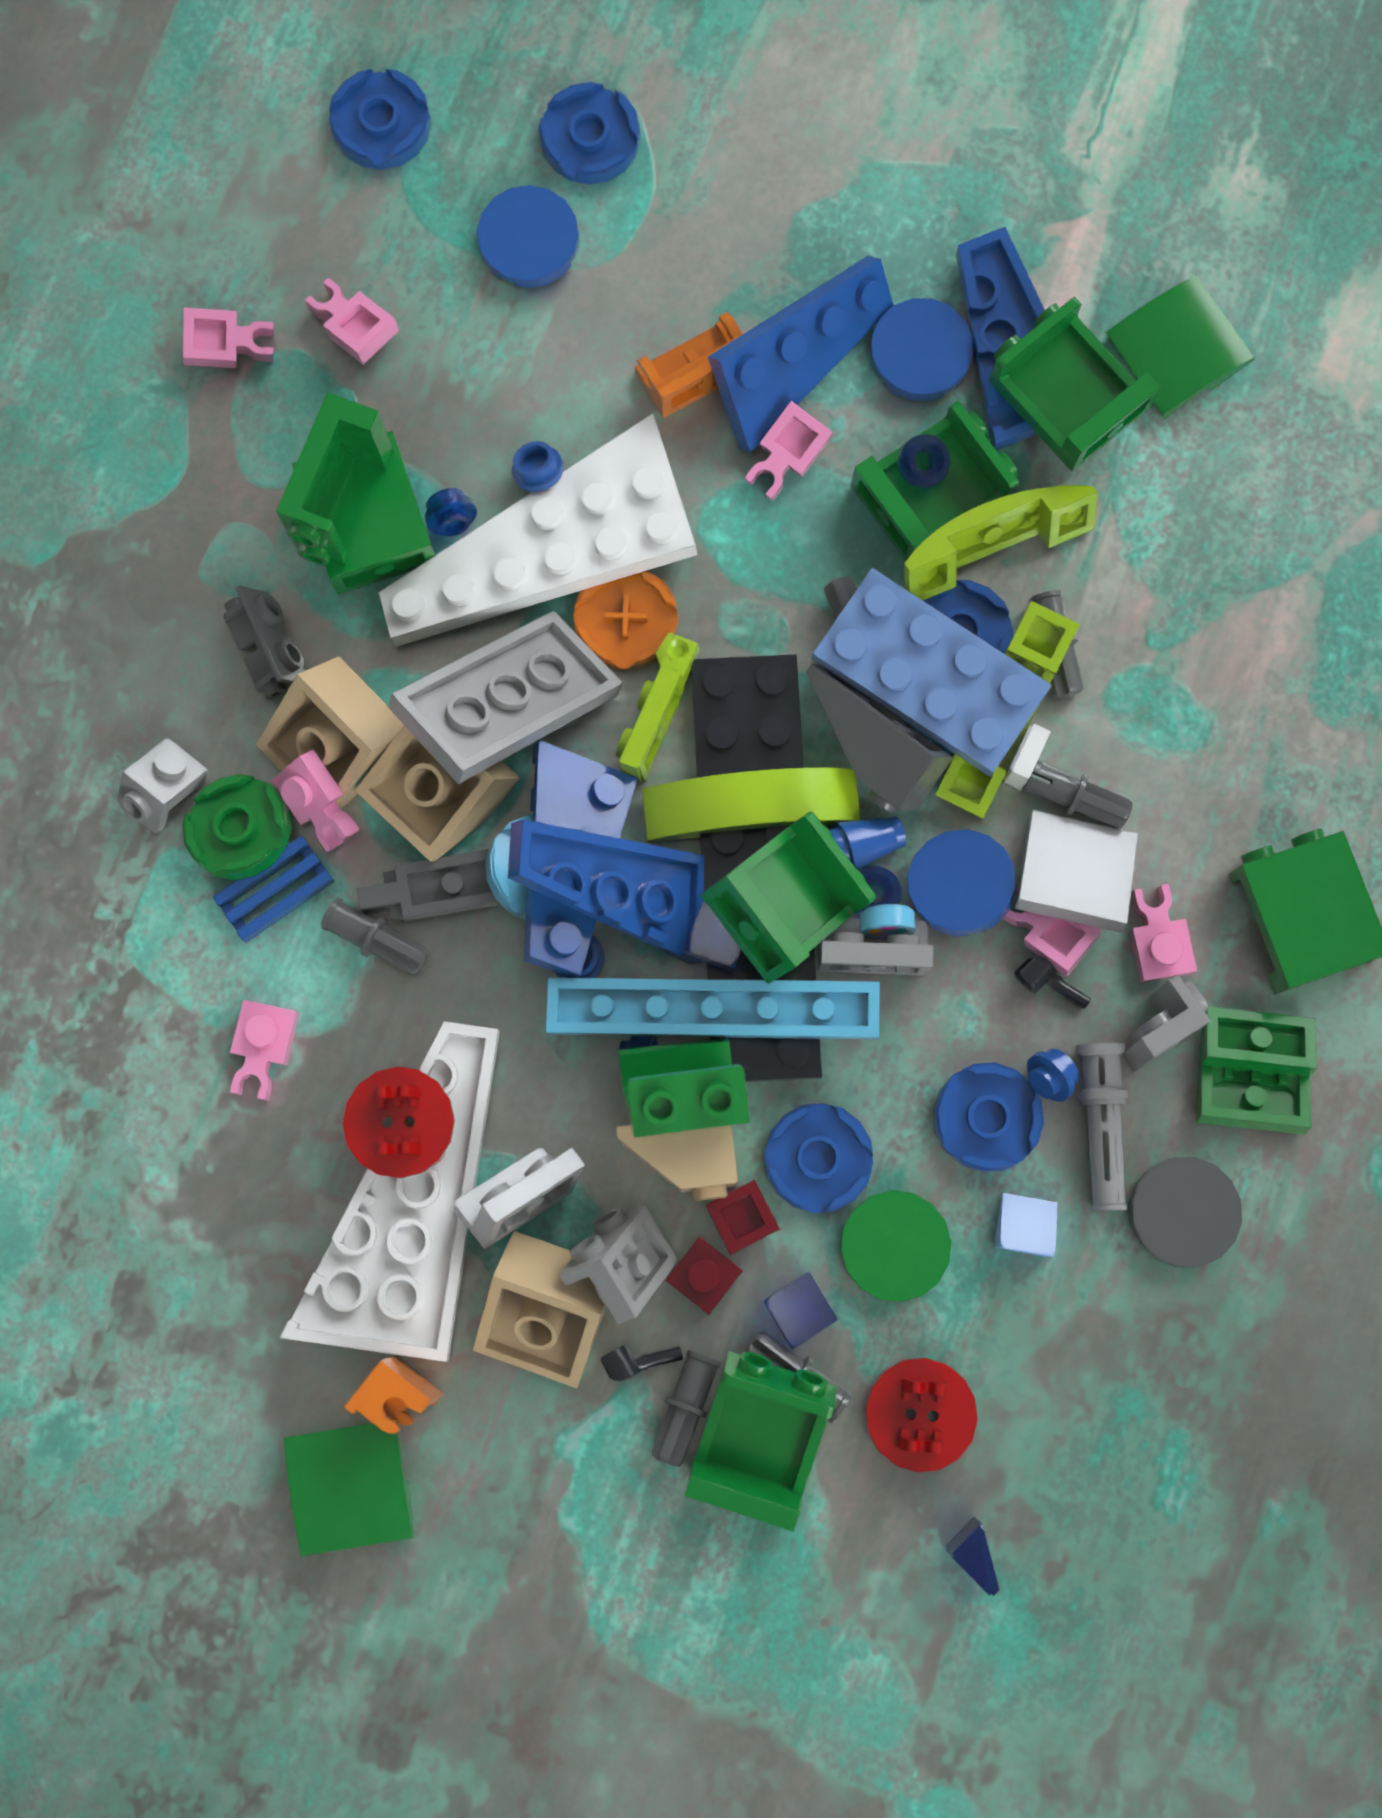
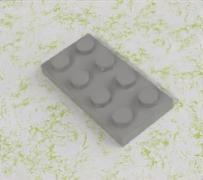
(504, 696)

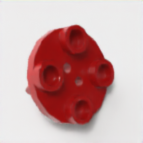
(399, 1149)
(918, 1442)

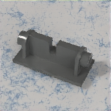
(257, 620)

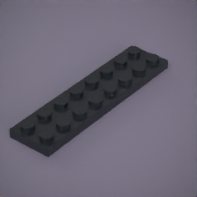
(744, 723)

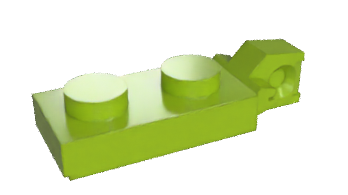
(658, 707)

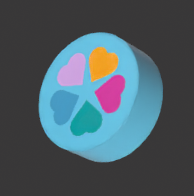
(887, 920)

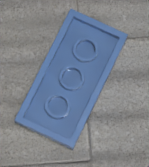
(931, 672)

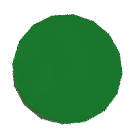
(237, 827)
(895, 1246)

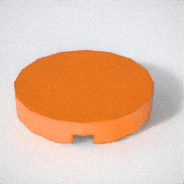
(626, 620)

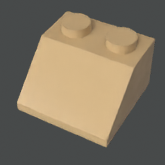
(336, 717)
(426, 801)
(689, 1160)
(537, 1318)

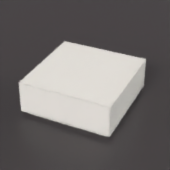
(1026, 756)

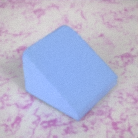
(1026, 1225)

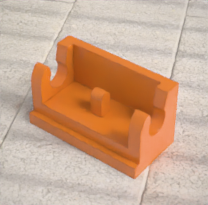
(685, 371)
(390, 1391)

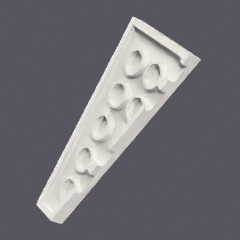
(593, 526)
(400, 1244)

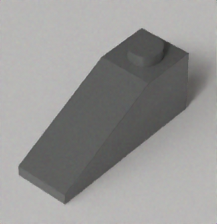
(880, 746)

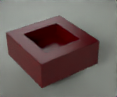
(742, 1217)
(704, 1275)

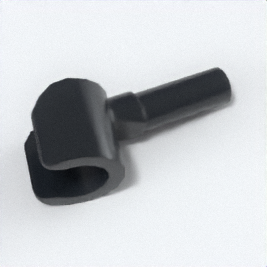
(1038, 971)
(622, 1365)

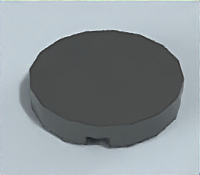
(1185, 1212)

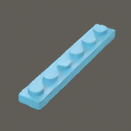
(713, 1008)

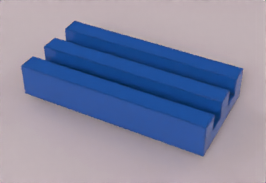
(240, 887)

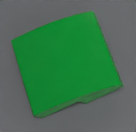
(1181, 344)
(1256, 1070)
(348, 1489)

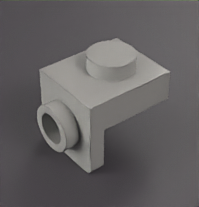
(159, 783)

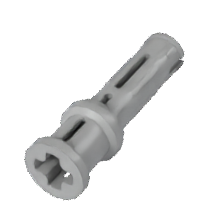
(1111, 1193)

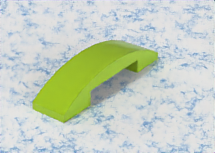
(1050, 512)
(1039, 647)
(748, 801)

